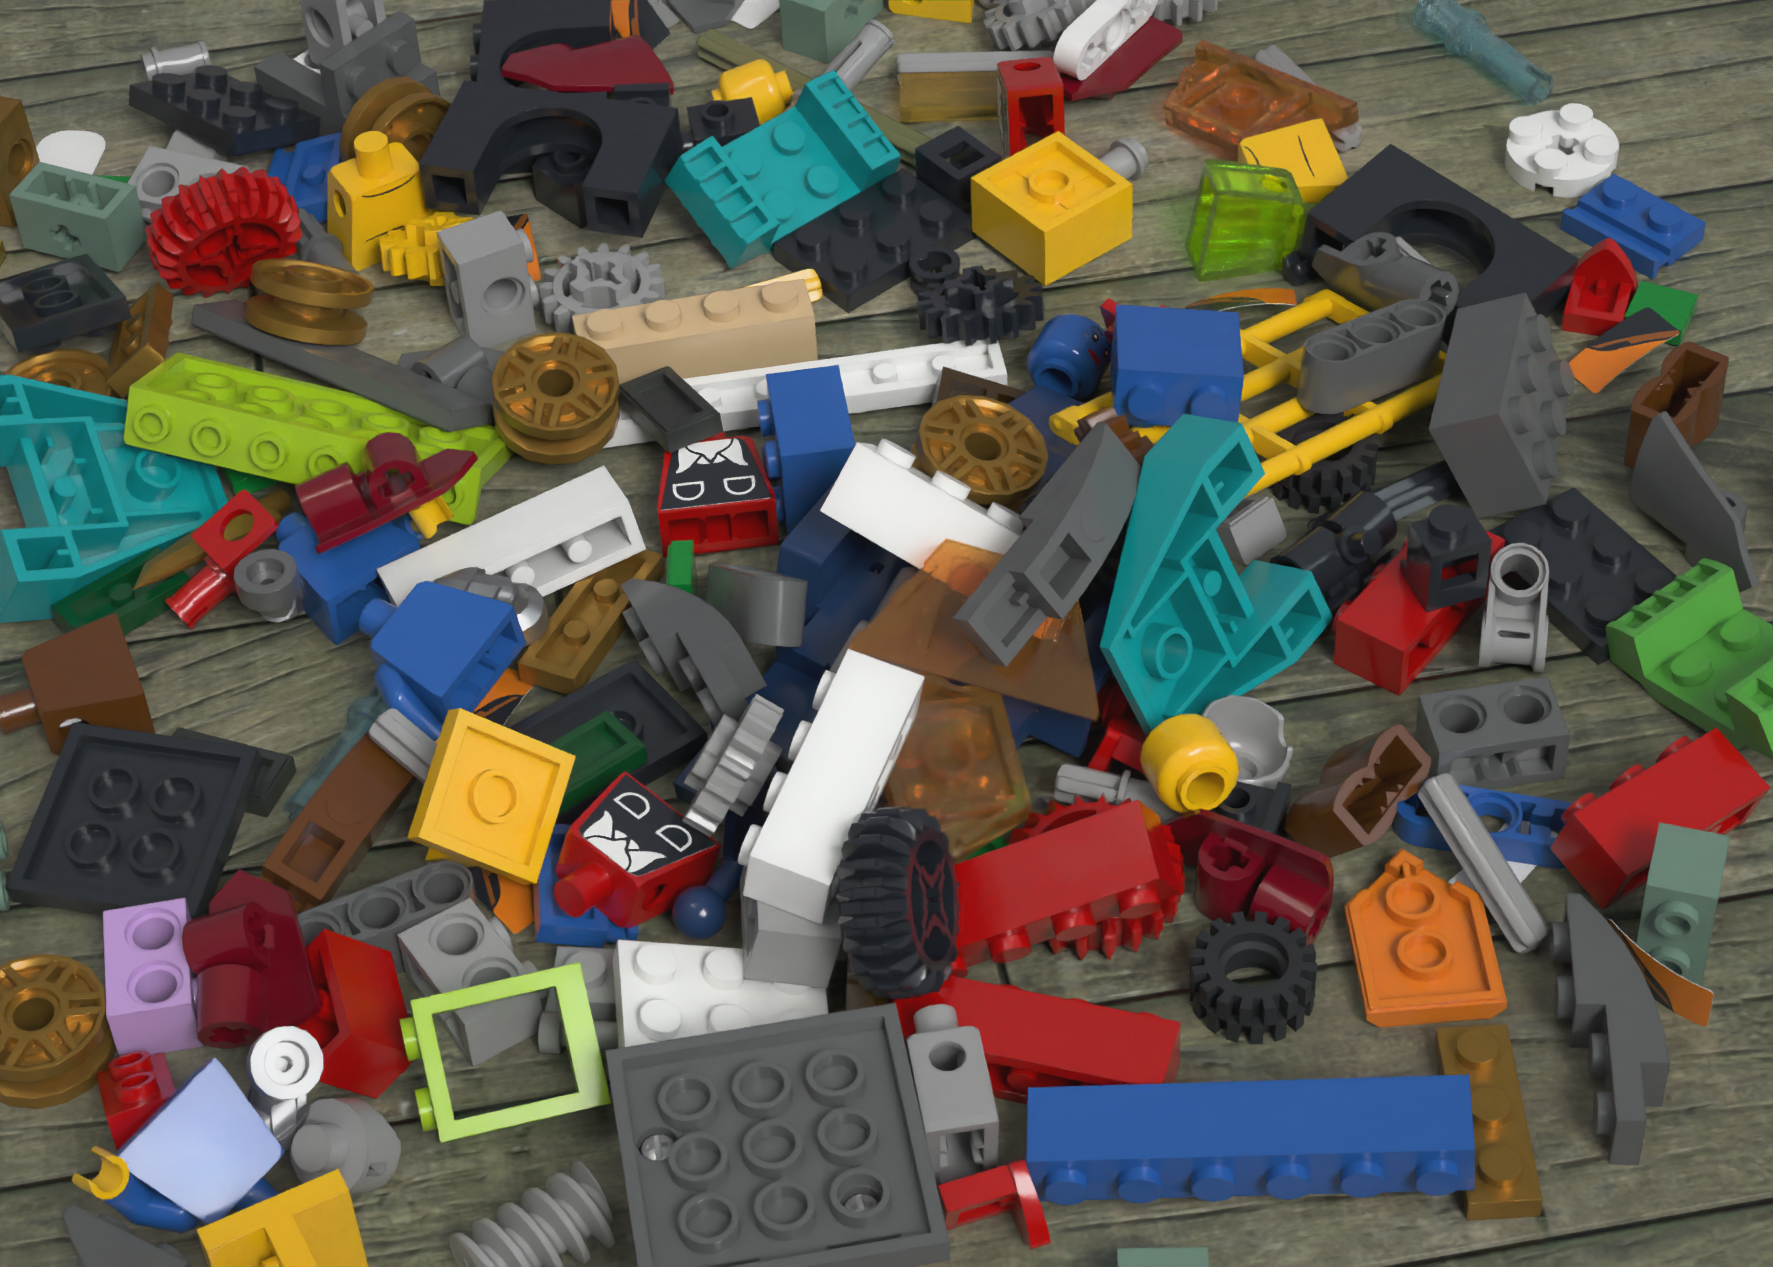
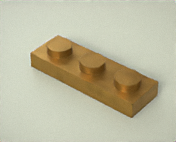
(140, 341)
(586, 625)
(1504, 1154)

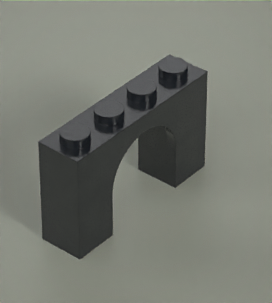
(531, 24)
(501, 124)
(1421, 205)

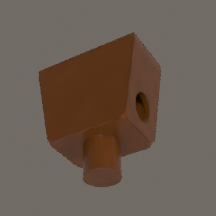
(79, 679)

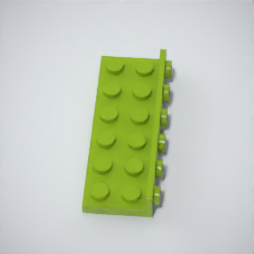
(286, 426)

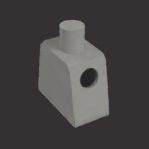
(953, 1094)

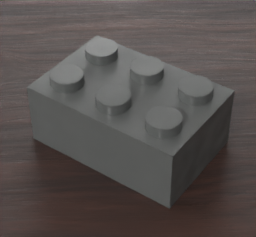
(1502, 405)

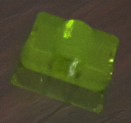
(1244, 220)

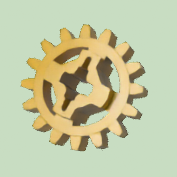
(417, 248)

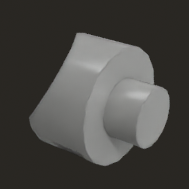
(348, 1138)

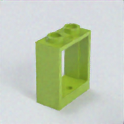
(579, 1037)

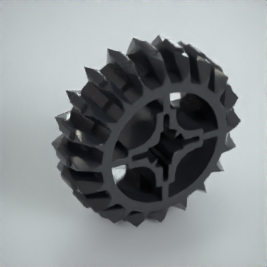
(899, 902)

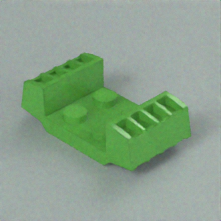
(1702, 655)

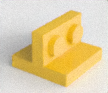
(490, 798)
(293, 1229)

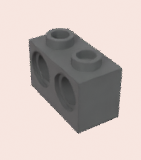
(1494, 734)

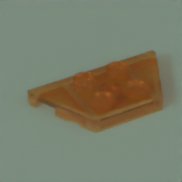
(1237, 98)
(922, 636)
(961, 766)

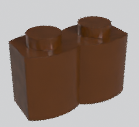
(1687, 389)
(1359, 792)

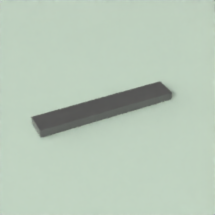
(349, 370)

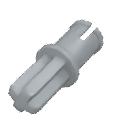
(1092, 783)

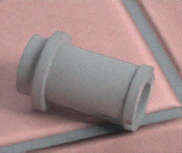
(175, 60)
(1126, 158)

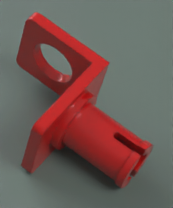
(216, 578)

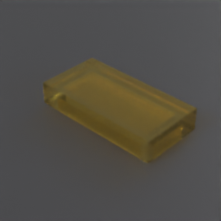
(948, 96)

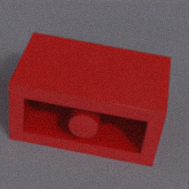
(358, 1014)

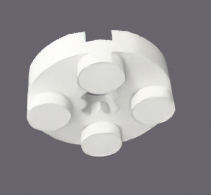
(1539, 146)

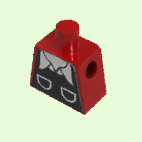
(1028, 101)
(716, 496)
(630, 856)

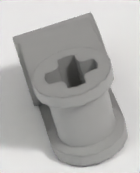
(1514, 620)

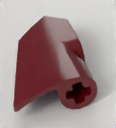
(1127, 63)
(588, 68)
(352, 504)
(1254, 872)
(249, 964)

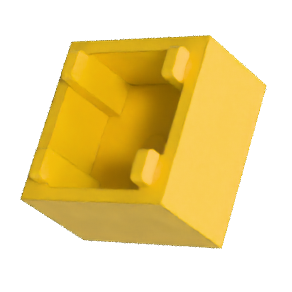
(1052, 208)

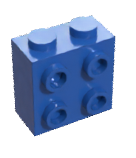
(1175, 364)

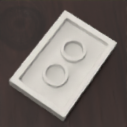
(697, 990)

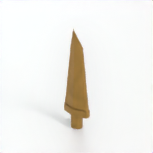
(188, 553)

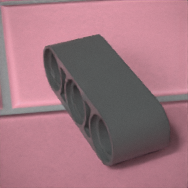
(1370, 356)
(759, 603)
(392, 906)

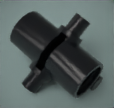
(1342, 547)

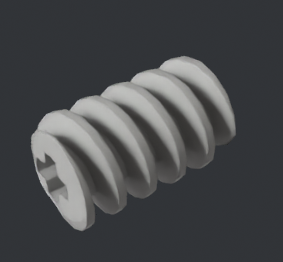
(542, 1227)

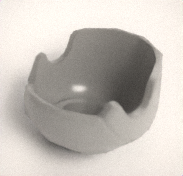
(1255, 736)

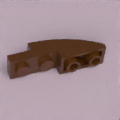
(338, 825)

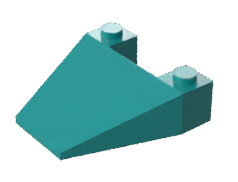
(85, 494)
(1178, 611)

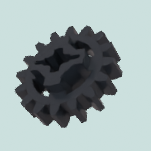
(980, 306)

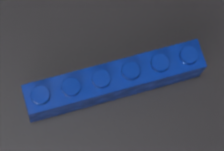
(1251, 1139)

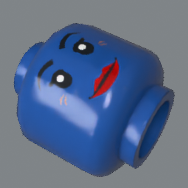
(1070, 356)

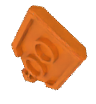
(1422, 949)

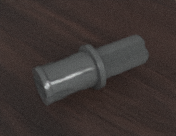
(320, 246)

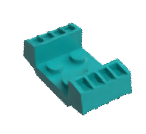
(783, 171)

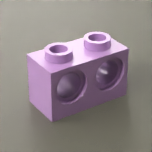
(149, 979)

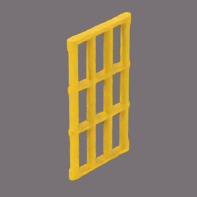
(1276, 368)

